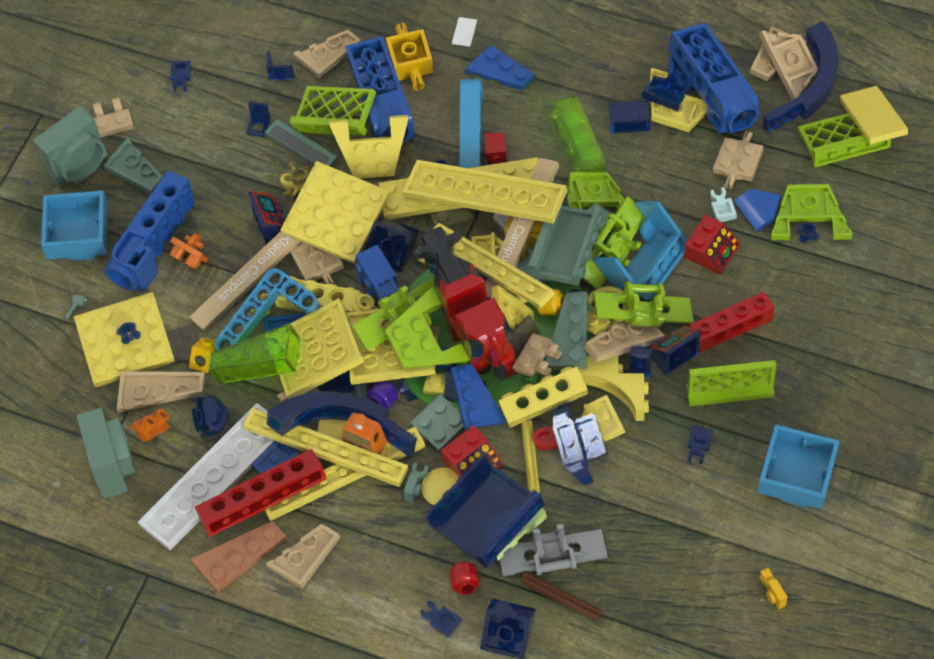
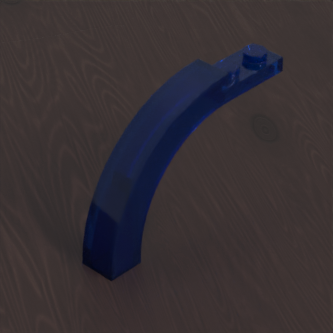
(825, 49)
(337, 406)

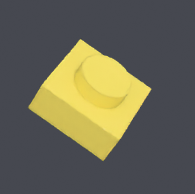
(435, 385)

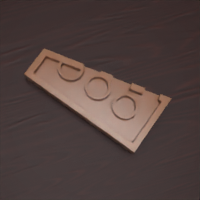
(233, 558)

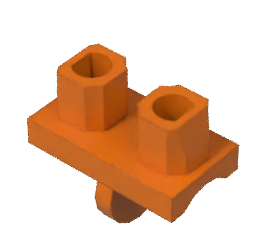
(180, 248)
(151, 425)

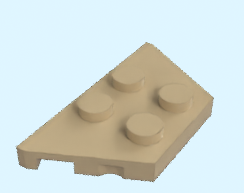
(790, 59)

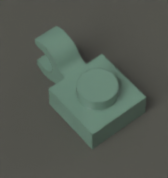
(413, 485)

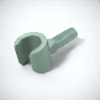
(78, 300)

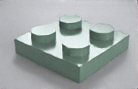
(439, 423)

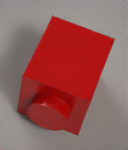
(495, 148)

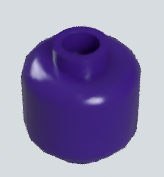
(383, 393)

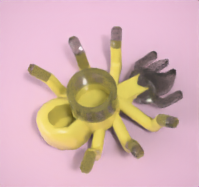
(295, 180)

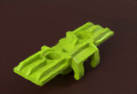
(619, 244)
(390, 309)
(640, 312)

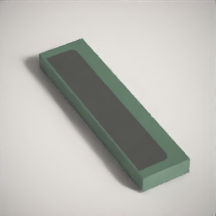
(299, 144)

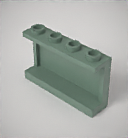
(566, 245)

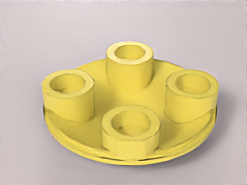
(437, 483)

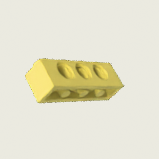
(328, 292)
(536, 407)

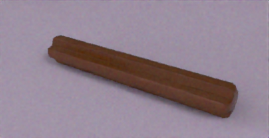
(561, 596)

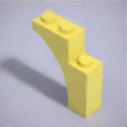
(626, 386)

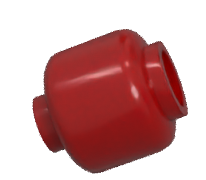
(464, 578)

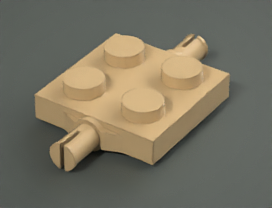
(738, 159)
(315, 263)

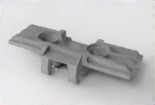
(551, 547)

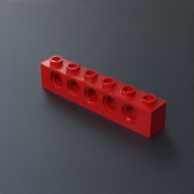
(260, 492)

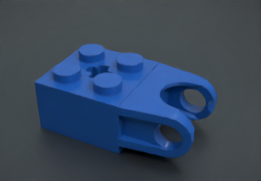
(375, 274)

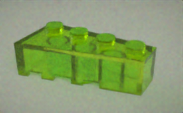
(577, 135)
(258, 356)

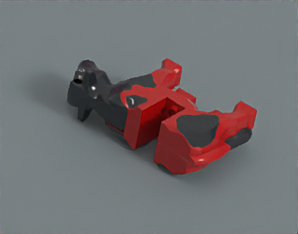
(465, 305)

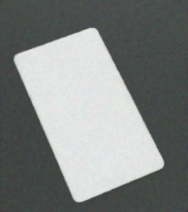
(464, 31)

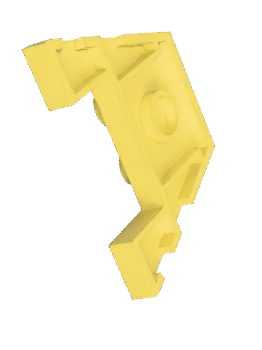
(686, 117)
(371, 155)

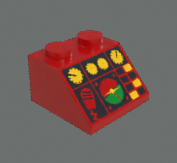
(711, 245)
(466, 449)

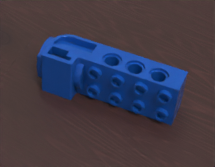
(374, 70)
(716, 78)
(135, 252)

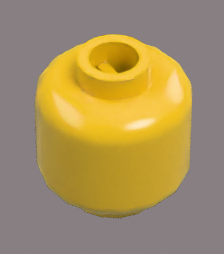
(553, 306)

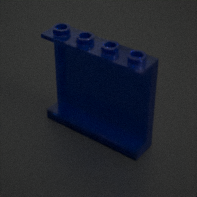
(483, 511)

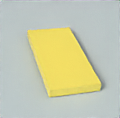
(873, 115)

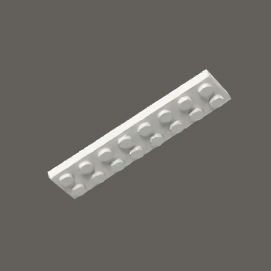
(213, 474)

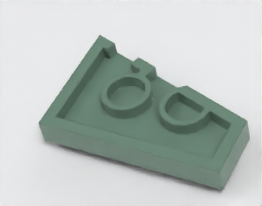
(133, 167)

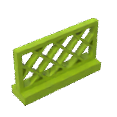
(315, 125)
(841, 150)
(724, 390)

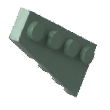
(571, 332)

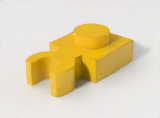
(774, 590)

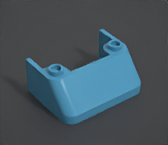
(656, 258)

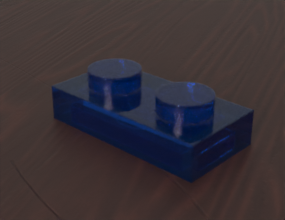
(640, 360)

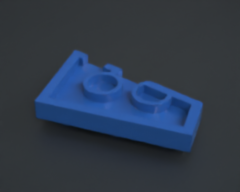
(499, 67)
(474, 399)

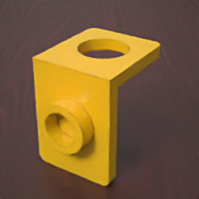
(204, 348)

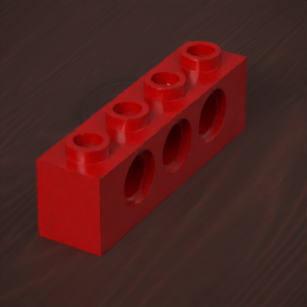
(734, 320)

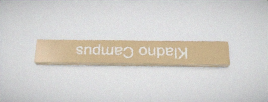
(520, 227)
(243, 281)

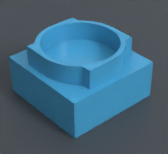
(75, 225)
(798, 467)

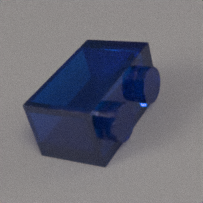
(629, 116)

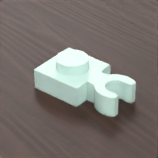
(722, 208)

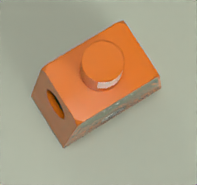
(364, 433)

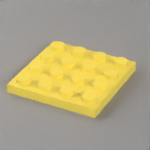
(335, 212)
(104, 348)
(325, 349)
(380, 361)

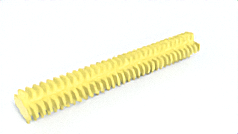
(529, 453)

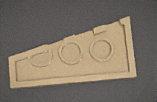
(620, 339)
(148, 389)

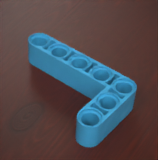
(470, 122)
(262, 306)

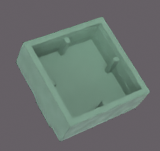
(70, 148)
(106, 452)

